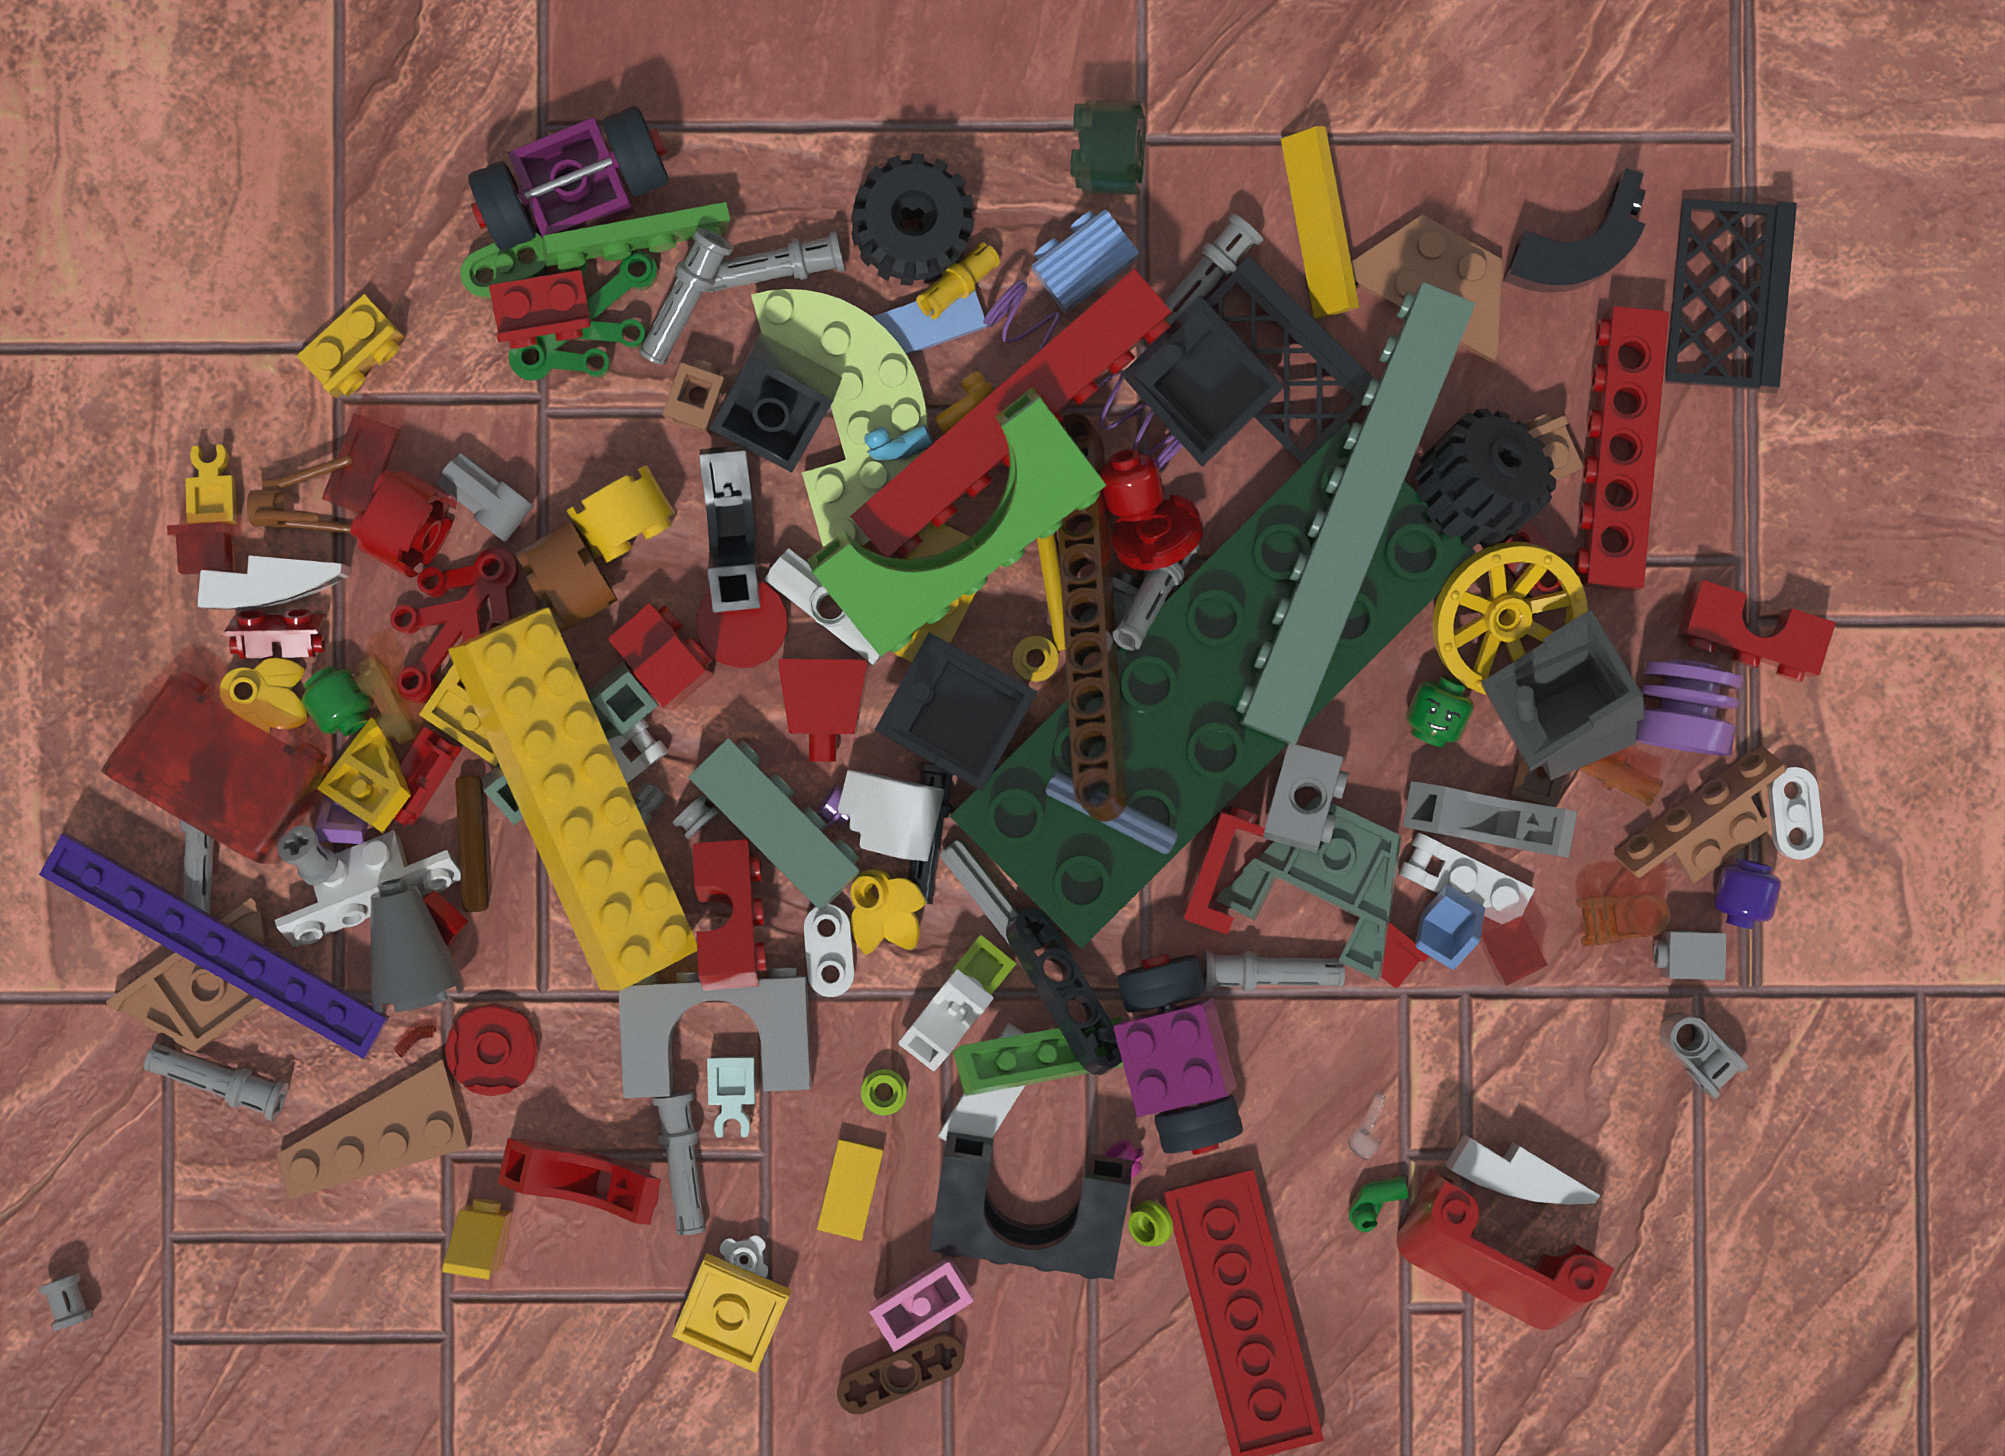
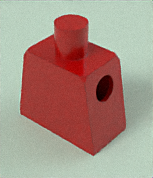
(823, 700)

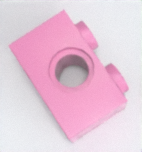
(921, 1303)

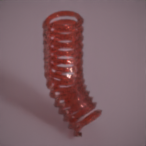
(422, 1035)

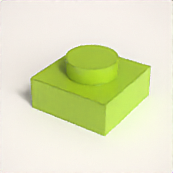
(985, 964)

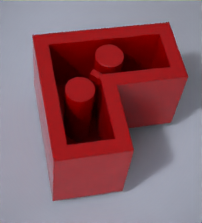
(661, 657)

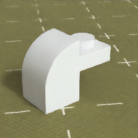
(945, 1019)

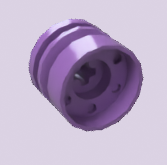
(1689, 707)

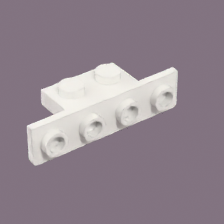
(347, 892)

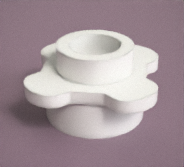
(752, 1248)

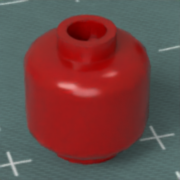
(1132, 485)

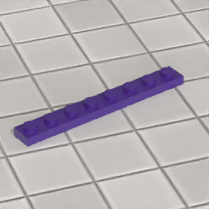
(214, 945)

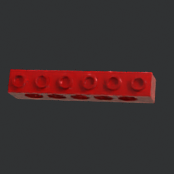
(1646, 334)

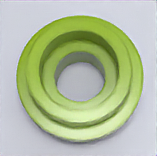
(879, 1106)
(1150, 1223)

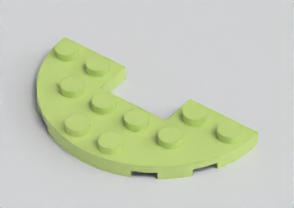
(874, 392)

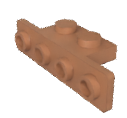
(1707, 824)

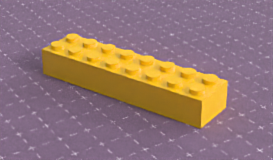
(574, 799)

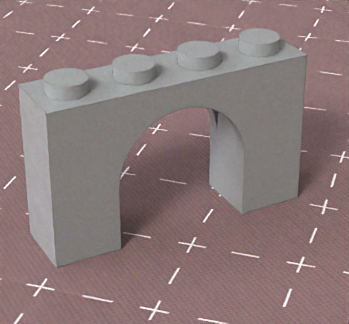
(653, 1008)

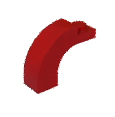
(581, 1178)

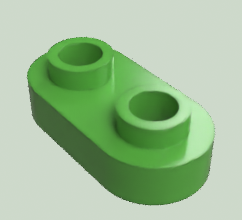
(504, 264)

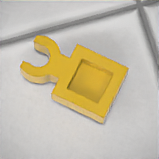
(210, 495)

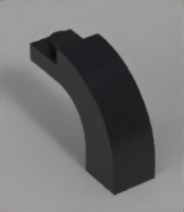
(1565, 266)
(731, 529)

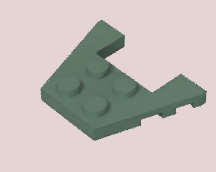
(1349, 872)

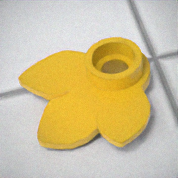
(271, 698)
(888, 916)

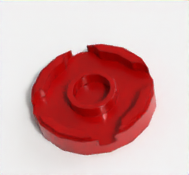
(1161, 538)
(743, 636)
(492, 1049)

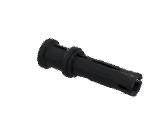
(924, 872)

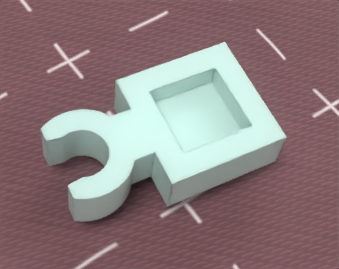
(731, 1085)

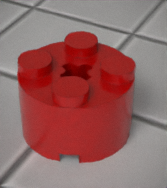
(403, 522)

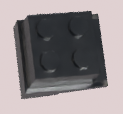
(1203, 380)
(956, 711)

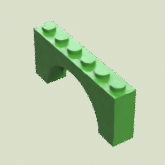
(897, 596)

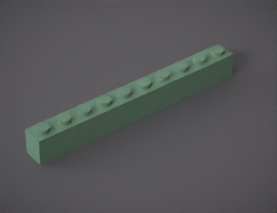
(1357, 512)

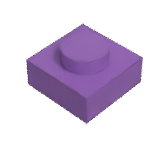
(339, 824)

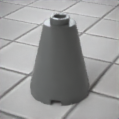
(407, 951)

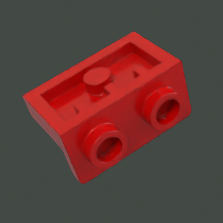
(540, 308)

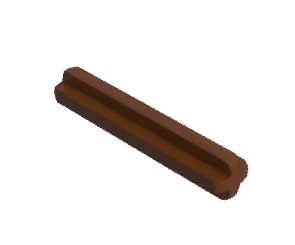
(471, 843)

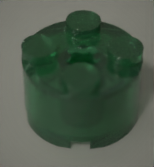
(1110, 147)

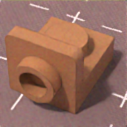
(1557, 443)

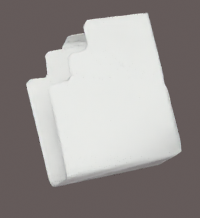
(891, 814)

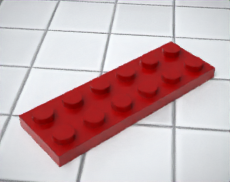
(1243, 1315)

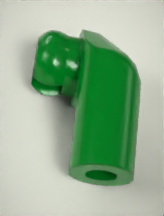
(1371, 1199)

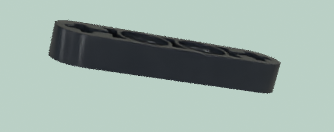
(1058, 994)

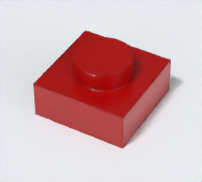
(446, 917)

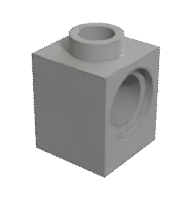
(1691, 955)

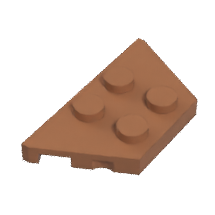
(1445, 260)
(188, 999)

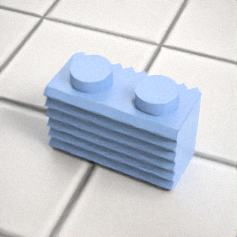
(1083, 260)

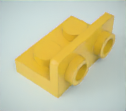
(351, 347)

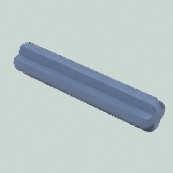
(1129, 822)

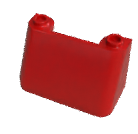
(1439, 1242)

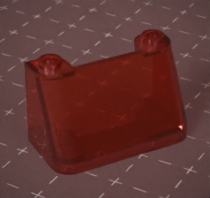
(217, 770)

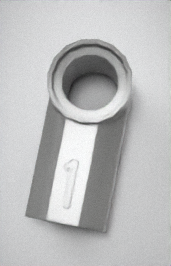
(492, 502)

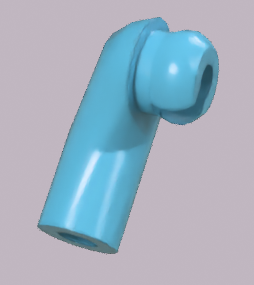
(900, 447)

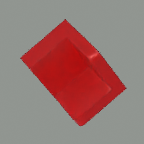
(1400, 957)

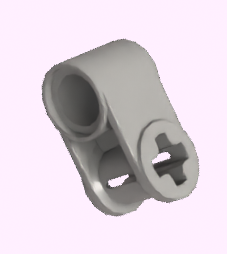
(1706, 1058)

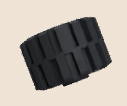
(912, 190)
(1485, 478)

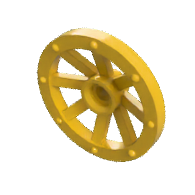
(1519, 611)

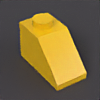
(478, 1240)

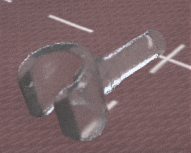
(1362, 1141)

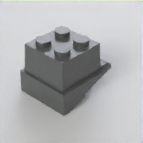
(1568, 699)

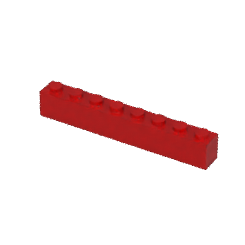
(976, 444)

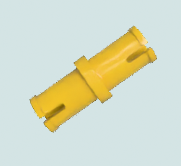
(958, 280)

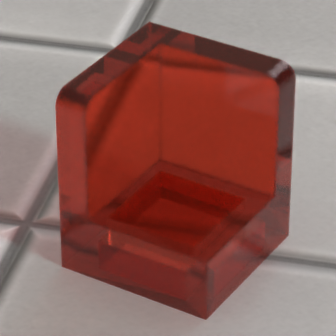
(203, 547)
(1512, 951)

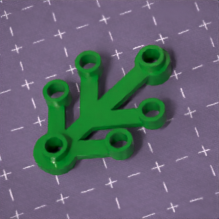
(599, 331)

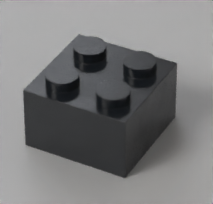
(776, 402)

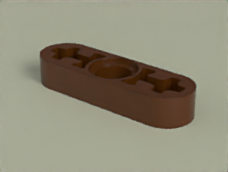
(864, 1375)

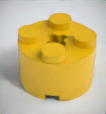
(621, 514)

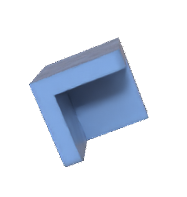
(1450, 927)

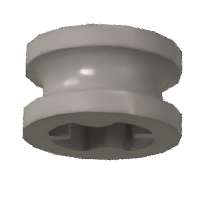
(695, 817)

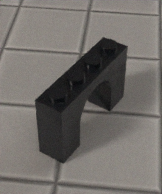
(1078, 1243)

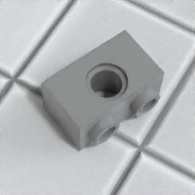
(1303, 770)

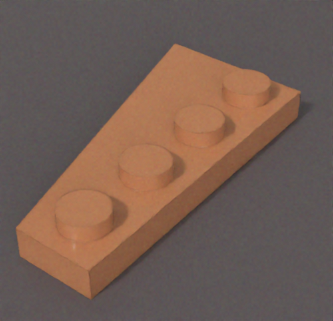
(391, 1131)

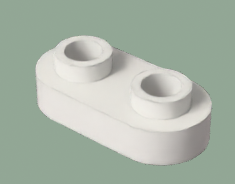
(1799, 812)
(829, 950)

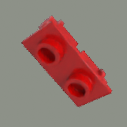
(254, 634)
(424, 770)

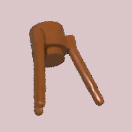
(276, 508)

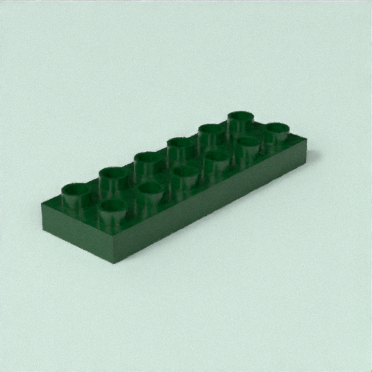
(1182, 697)

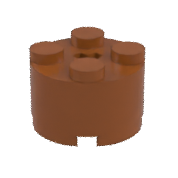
(566, 576)

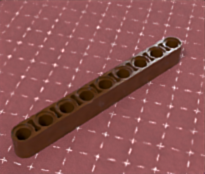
(1091, 637)

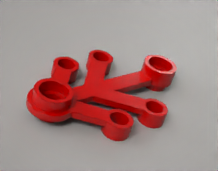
(460, 616)

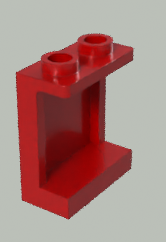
(1209, 866)

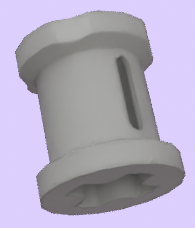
(313, 861)
(53, 1292)

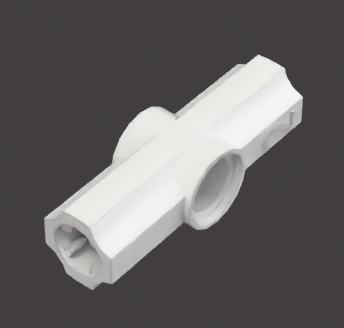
(795, 581)

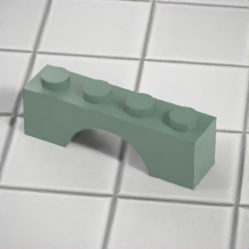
(618, 704)

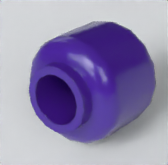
(1747, 893)

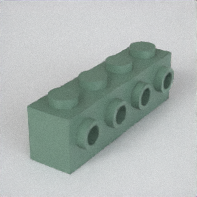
(774, 824)

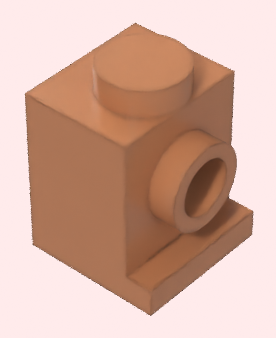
(688, 379)

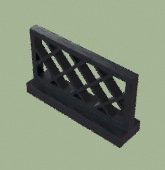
(1772, 296)
(1314, 341)

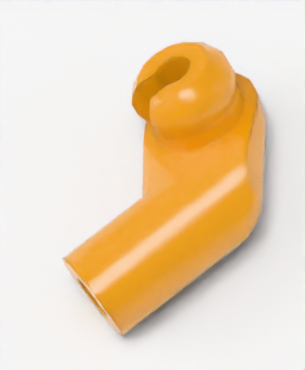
(977, 391)

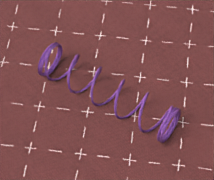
(1013, 297)

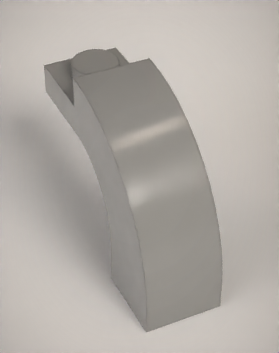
(1490, 819)

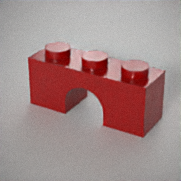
(1716, 621)
(727, 875)

